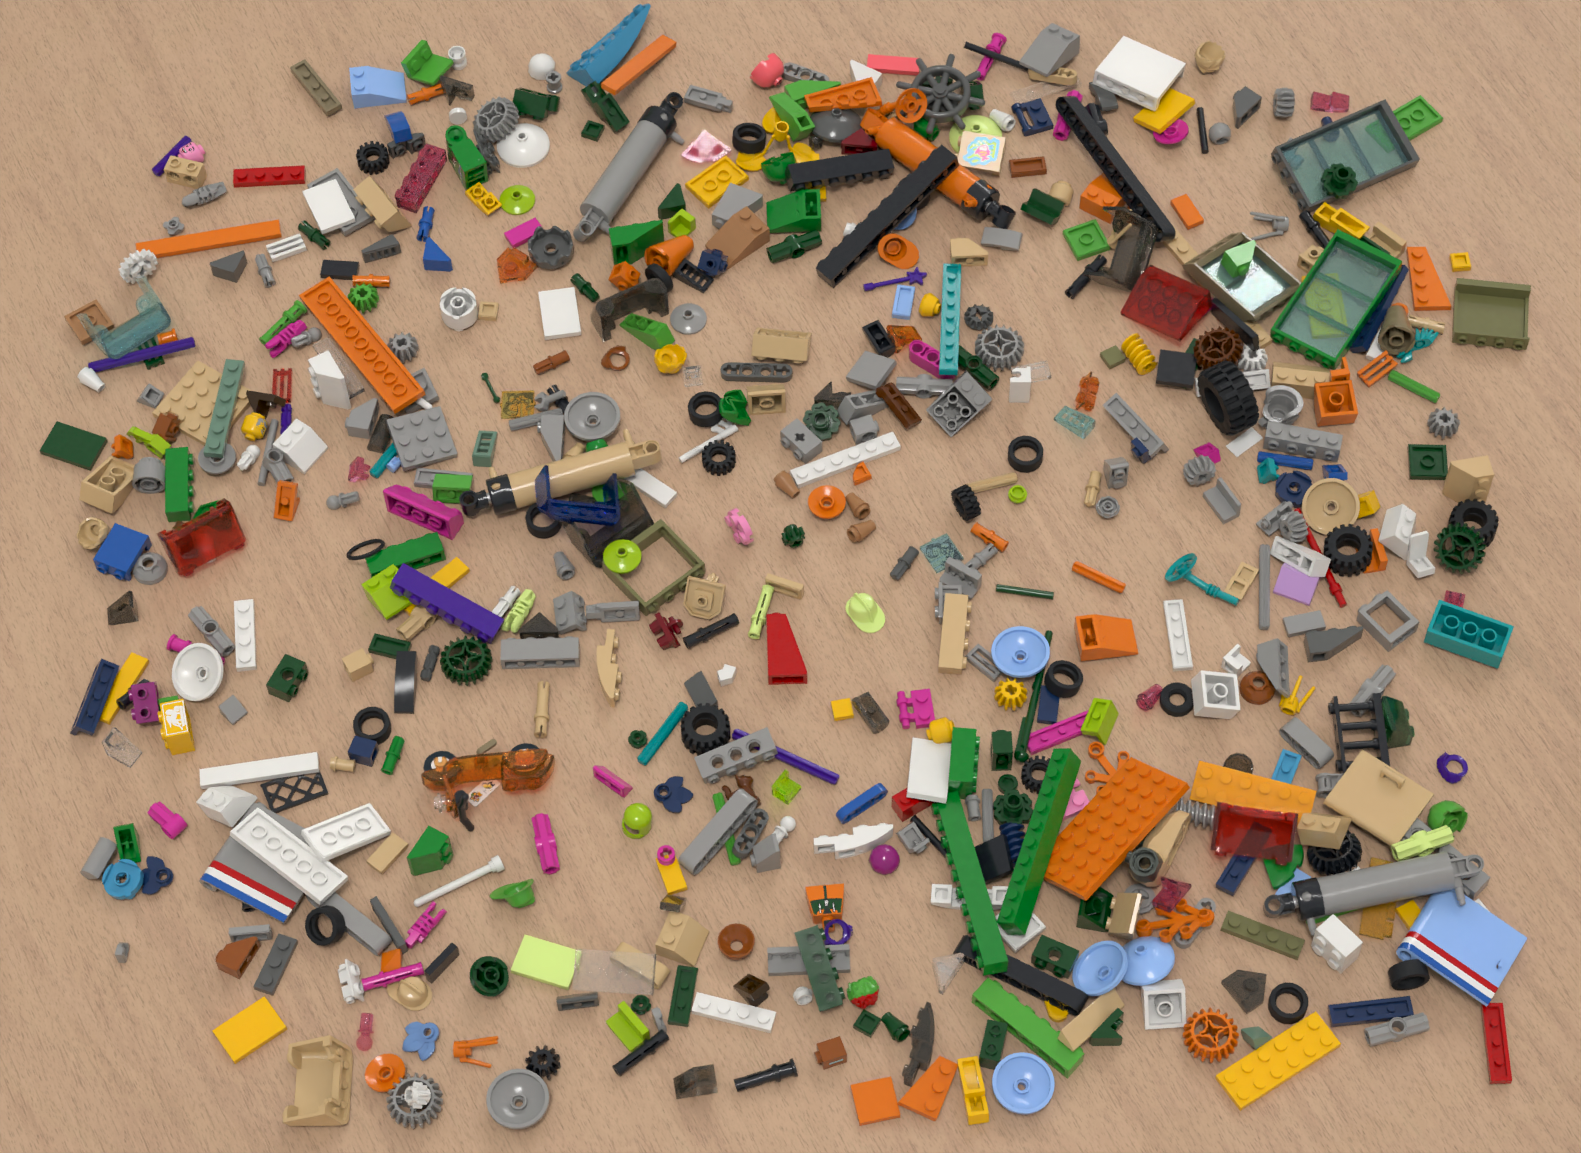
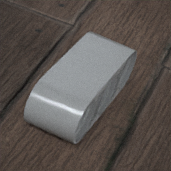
(1306, 743)

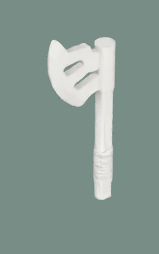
(722, 434)

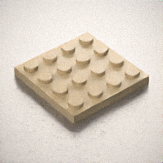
(195, 400)

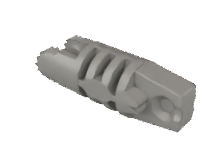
(204, 194)

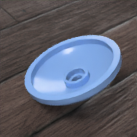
(1024, 644)
(1148, 960)
(1100, 968)
(1027, 1071)

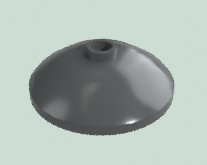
(835, 124)

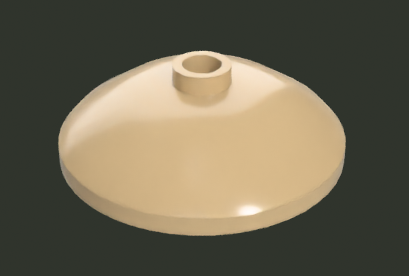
(1330, 492)

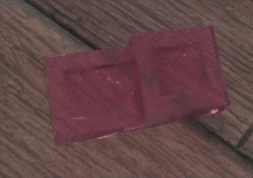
(1329, 103)

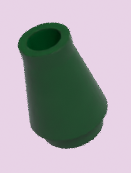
(897, 1029)

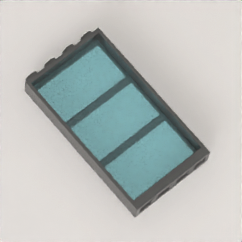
(1365, 141)

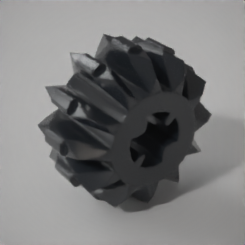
(541, 1056)

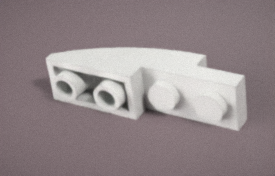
(863, 840)

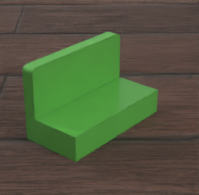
(449, 487)

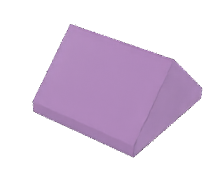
(1295, 585)

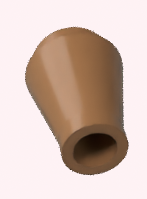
(786, 483)
(858, 506)
(859, 531)

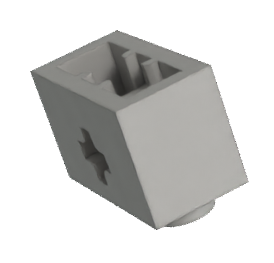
(800, 441)

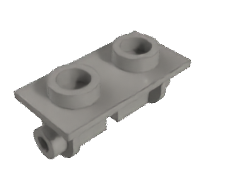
(1269, 523)

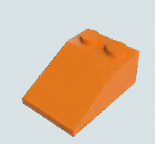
(1099, 194)

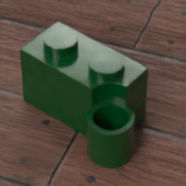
(535, 103)

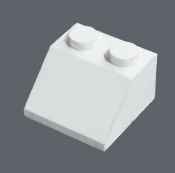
(300, 446)
(1397, 529)
(225, 803)
(1164, 1004)

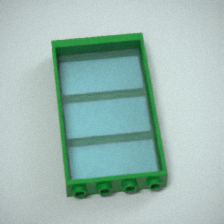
(1336, 300)

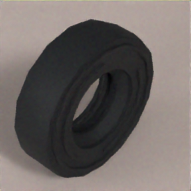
(657, 271)
(1176, 688)

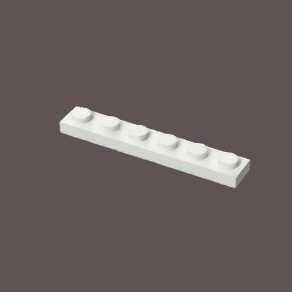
(845, 459)

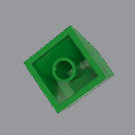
(430, 852)

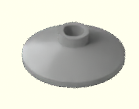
(688, 324)
(210, 465)

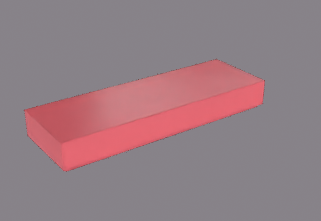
(893, 64)

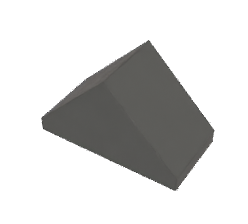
(229, 267)

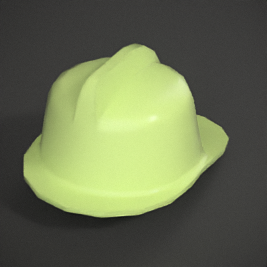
(865, 613)

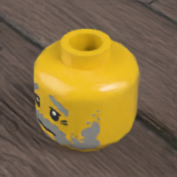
(254, 426)

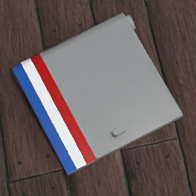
(250, 879)

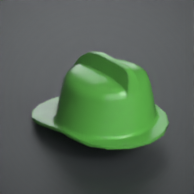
(516, 894)

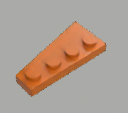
(846, 96)
(1425, 283)

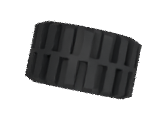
(1478, 513)
(1352, 537)
(705, 716)

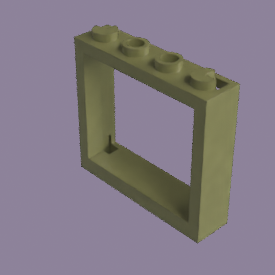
(644, 540)

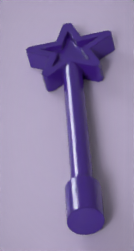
(912, 277)

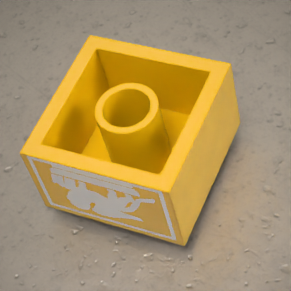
(176, 727)

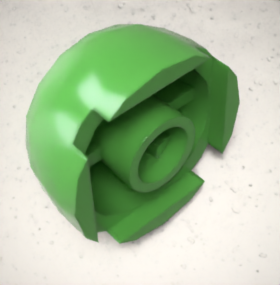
(1448, 814)

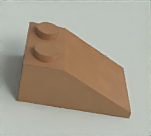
(740, 236)

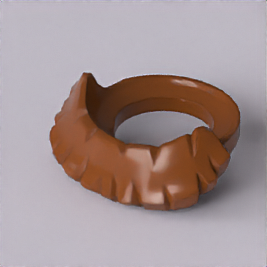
(621, 350)

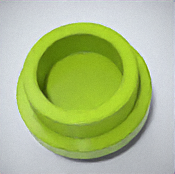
(1017, 494)

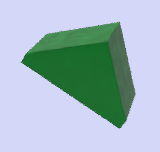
(128, 842)

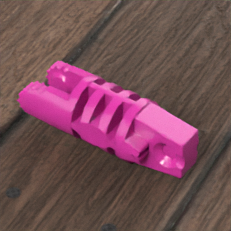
(284, 337)
(423, 926)

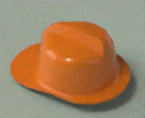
(898, 251)

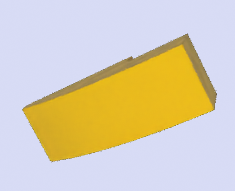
(1339, 219)
(973, 1090)

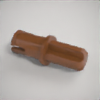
(551, 362)

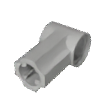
(278, 467)

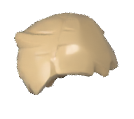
(1209, 56)
(92, 533)

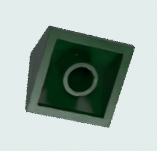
(1095, 911)

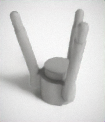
(1279, 223)

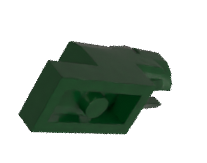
(605, 106)

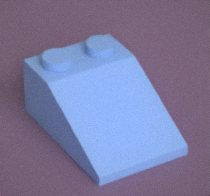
(376, 87)

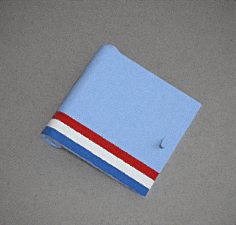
(1463, 944)

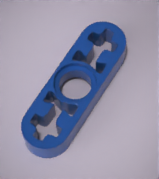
(861, 803)

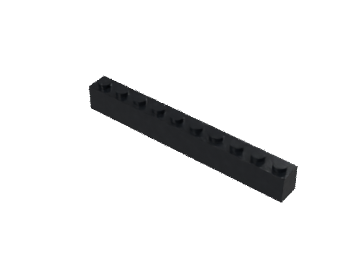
(887, 216)

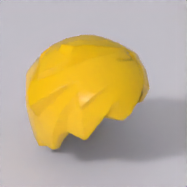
(670, 358)

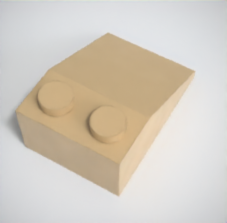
(108, 485)
(1125, 915)

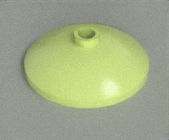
(975, 124)

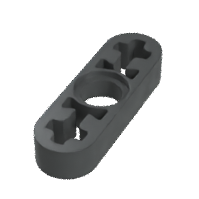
(749, 825)

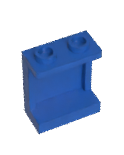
(121, 551)

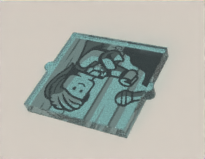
(939, 550)

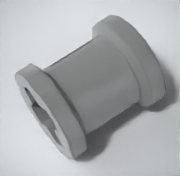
(554, 85)

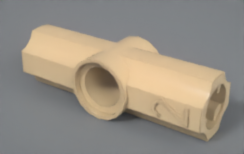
(418, 620)

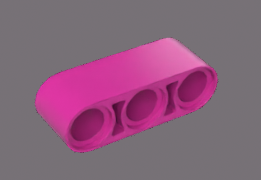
(926, 358)

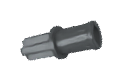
(904, 563)

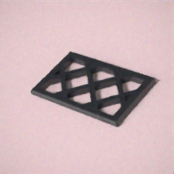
(288, 802)

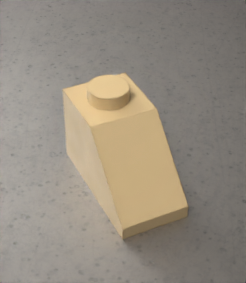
(967, 253)

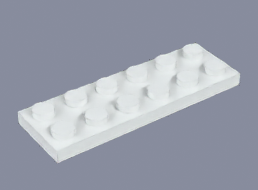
(288, 856)

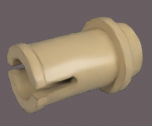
(342, 764)

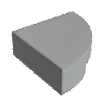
(122, 952)
(657, 1017)

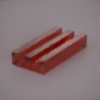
(282, 374)

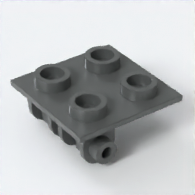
(486, 150)

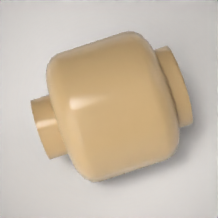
(1062, 191)

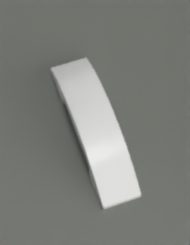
(945, 896)

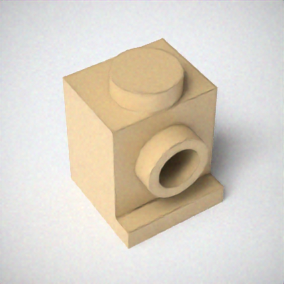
(1309, 258)

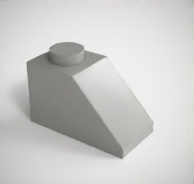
(363, 419)
(766, 854)

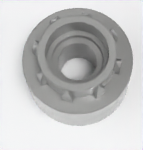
(149, 475)

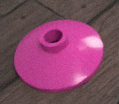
(1173, 134)

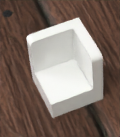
(1234, 662)

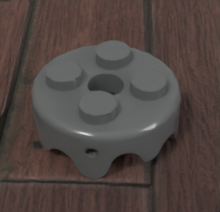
(544, 239)

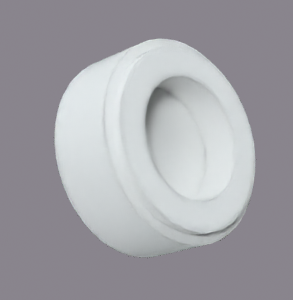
(457, 116)

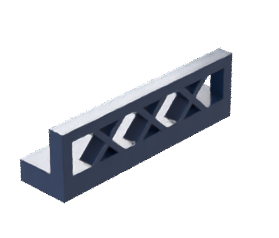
(95, 697)

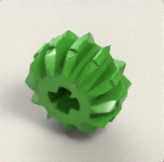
(364, 297)

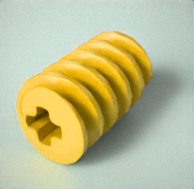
(1138, 354)

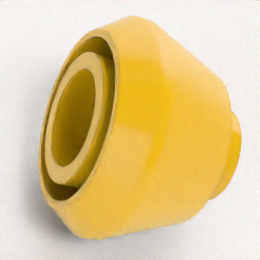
(929, 305)

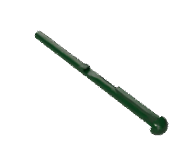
(1026, 725)

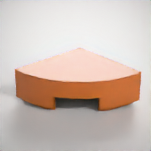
(861, 474)

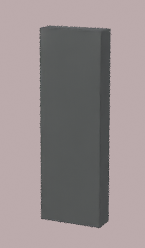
(388, 924)

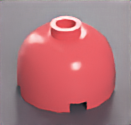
(768, 72)

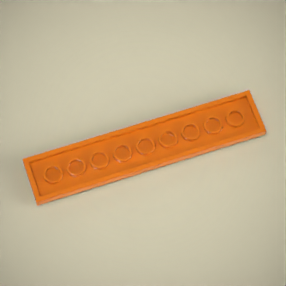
(362, 345)

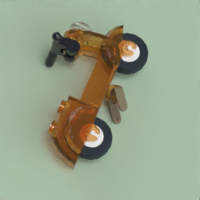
(519, 769)

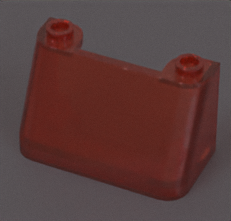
(203, 538)
(1254, 833)

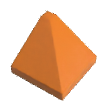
(391, 960)

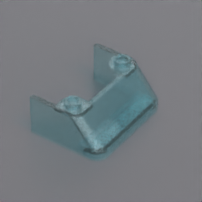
(150, 322)

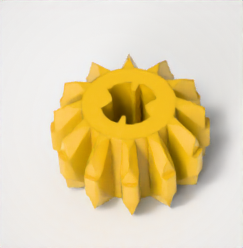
(1017, 692)

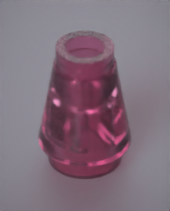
(1149, 697)

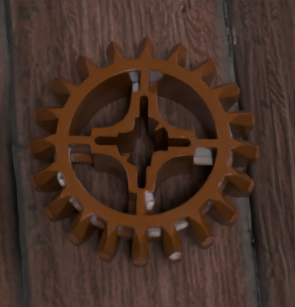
(1220, 346)

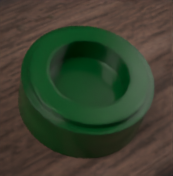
(1007, 782)

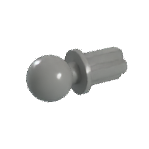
(313, 335)
(334, 502)

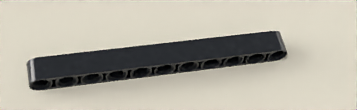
(1113, 165)

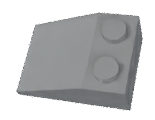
(1051, 50)

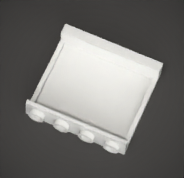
(1138, 73)

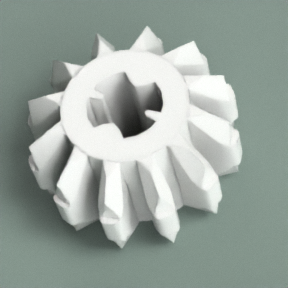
(1252, 359)

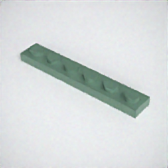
(224, 408)

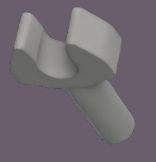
(545, 399)

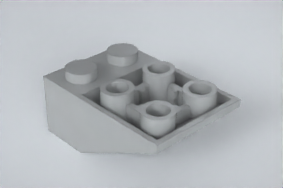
(959, 403)

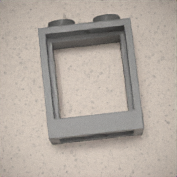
(1387, 641)

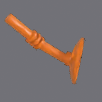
(908, 104)

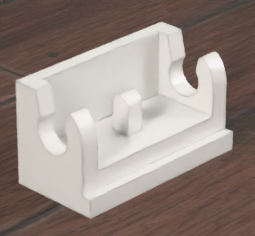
(1020, 386)

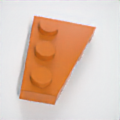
(931, 1089)

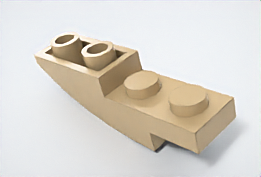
(608, 669)

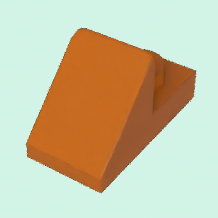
(286, 500)

